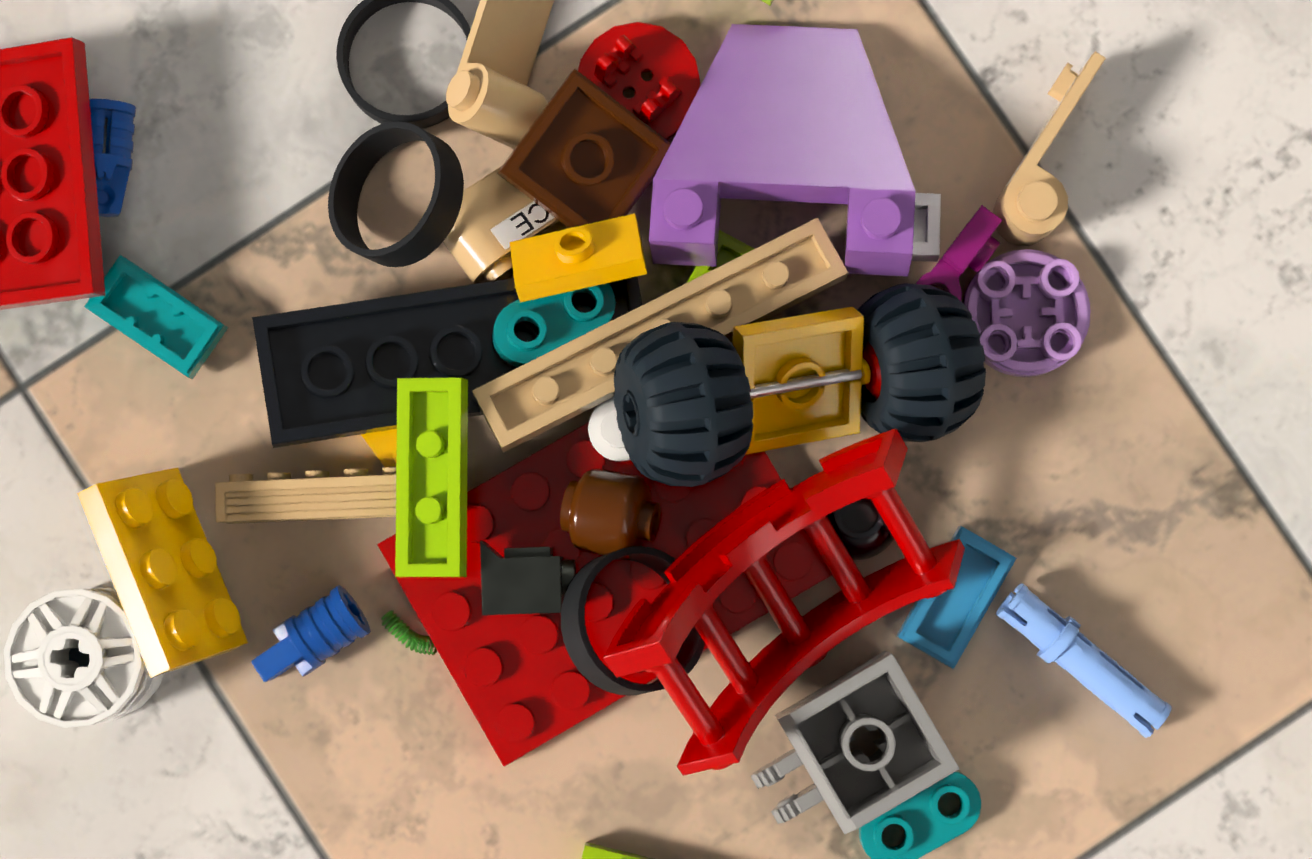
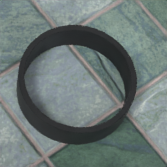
(351, 26)
(355, 168)
(575, 632)

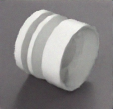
(60, 689)

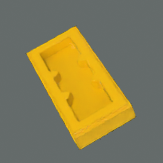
(577, 258)

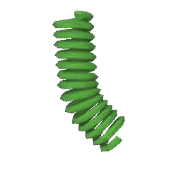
(415, 638)

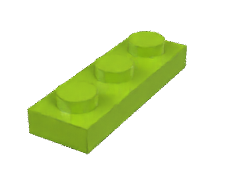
(431, 477)

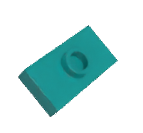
(157, 317)

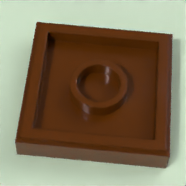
(585, 156)

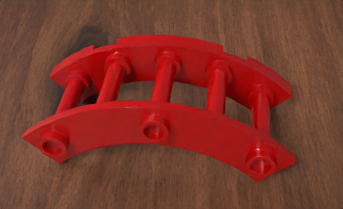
(740, 544)

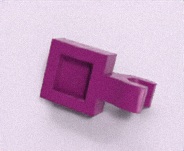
(969, 249)

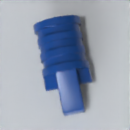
(116, 163)
(313, 635)

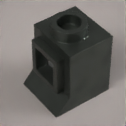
(523, 580)

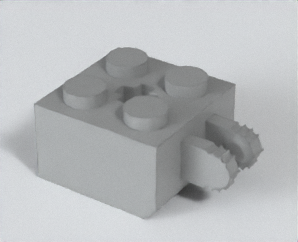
(850, 783)

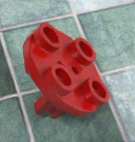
(626, 52)

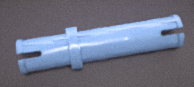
(1070, 649)

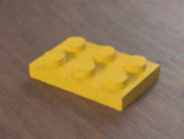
(163, 569)

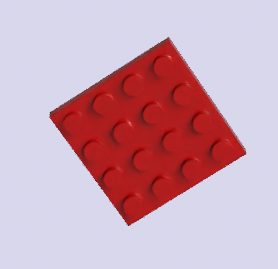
(47, 177)

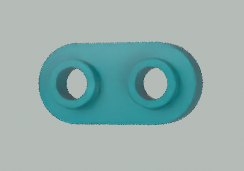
(555, 320)
(922, 821)

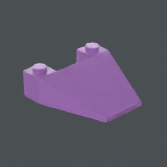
(788, 122)

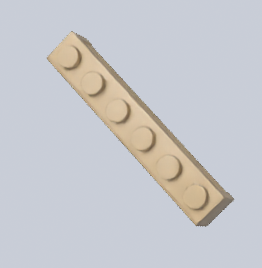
(307, 498)

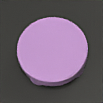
(1028, 311)

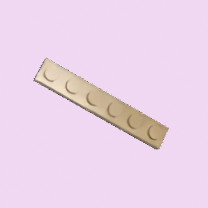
(732, 295)

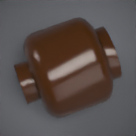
(609, 512)

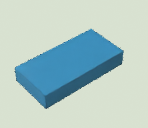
(947, 622)

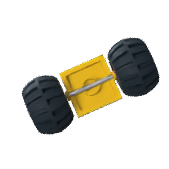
(701, 404)

